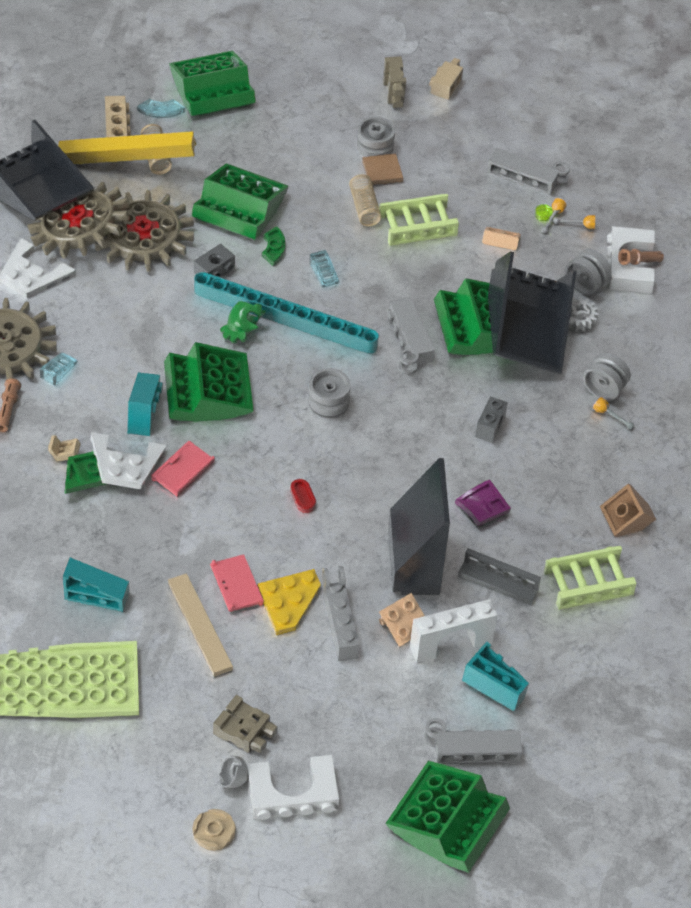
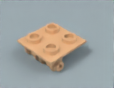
(400, 617)

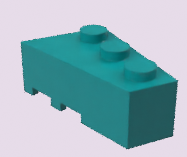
(143, 403)
(94, 586)
(495, 678)

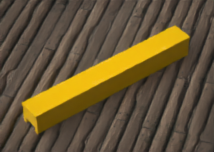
(129, 147)

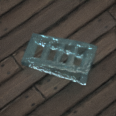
(322, 258)
(54, 378)

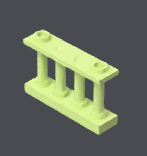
(423, 231)
(593, 593)

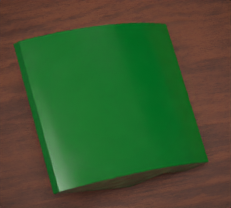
(213, 82)
(239, 200)
(465, 318)
(208, 384)
(448, 815)

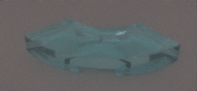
(161, 109)

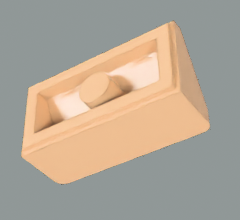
(501, 238)

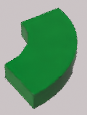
(275, 246)

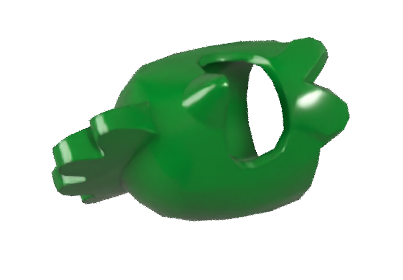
(240, 322)

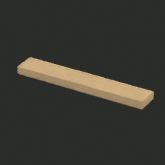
(200, 625)

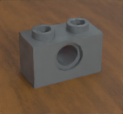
(215, 262)
(491, 419)

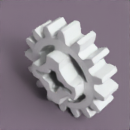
(582, 314)

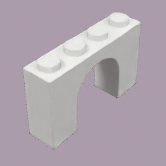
(628, 277)
(430, 629)
(268, 802)

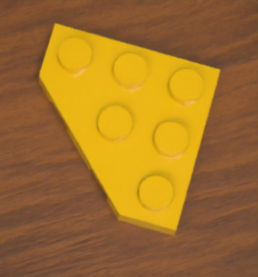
(289, 599)

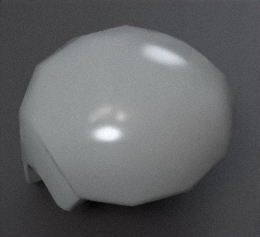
(233, 772)

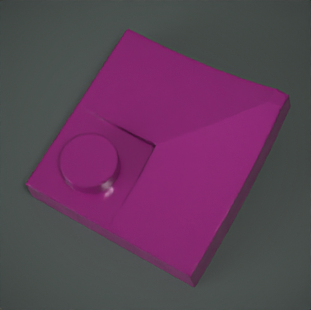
(483, 503)

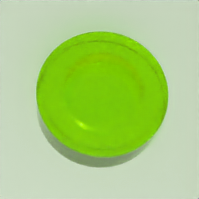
(543, 212)

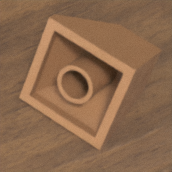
(627, 512)

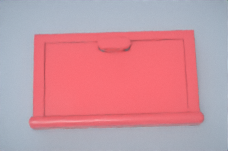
(186, 467)
(239, 586)

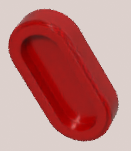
(303, 495)

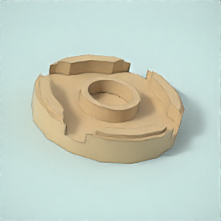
(214, 829)

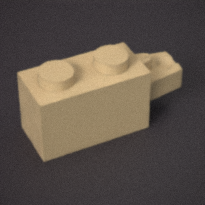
(446, 79)

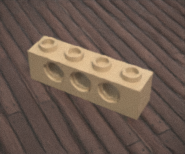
(116, 116)

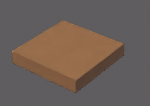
(382, 169)

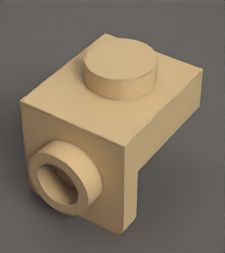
(63, 449)

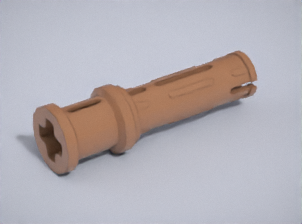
(636, 256)
(9, 398)

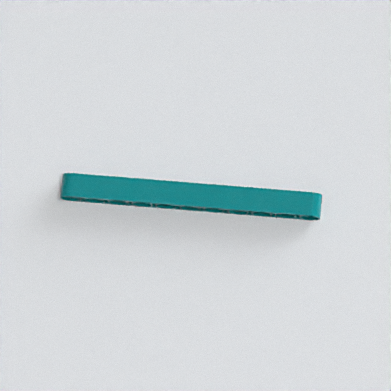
(288, 313)

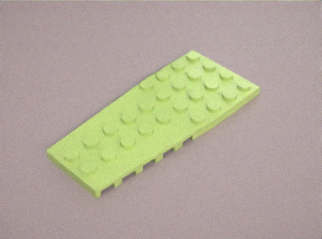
(71, 681)

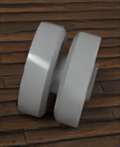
(375, 137)
(591, 271)
(606, 376)
(329, 392)

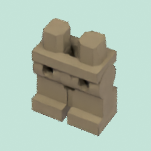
(394, 78)
(244, 726)

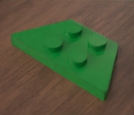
(82, 473)

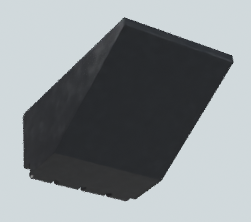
(40, 177)
(529, 315)
(420, 534)

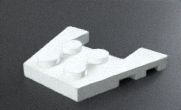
(28, 277)
(124, 468)

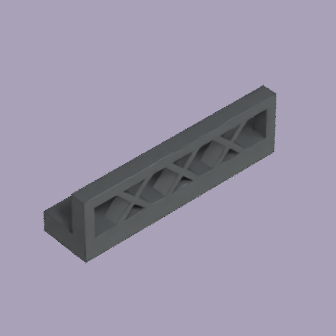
(499, 579)

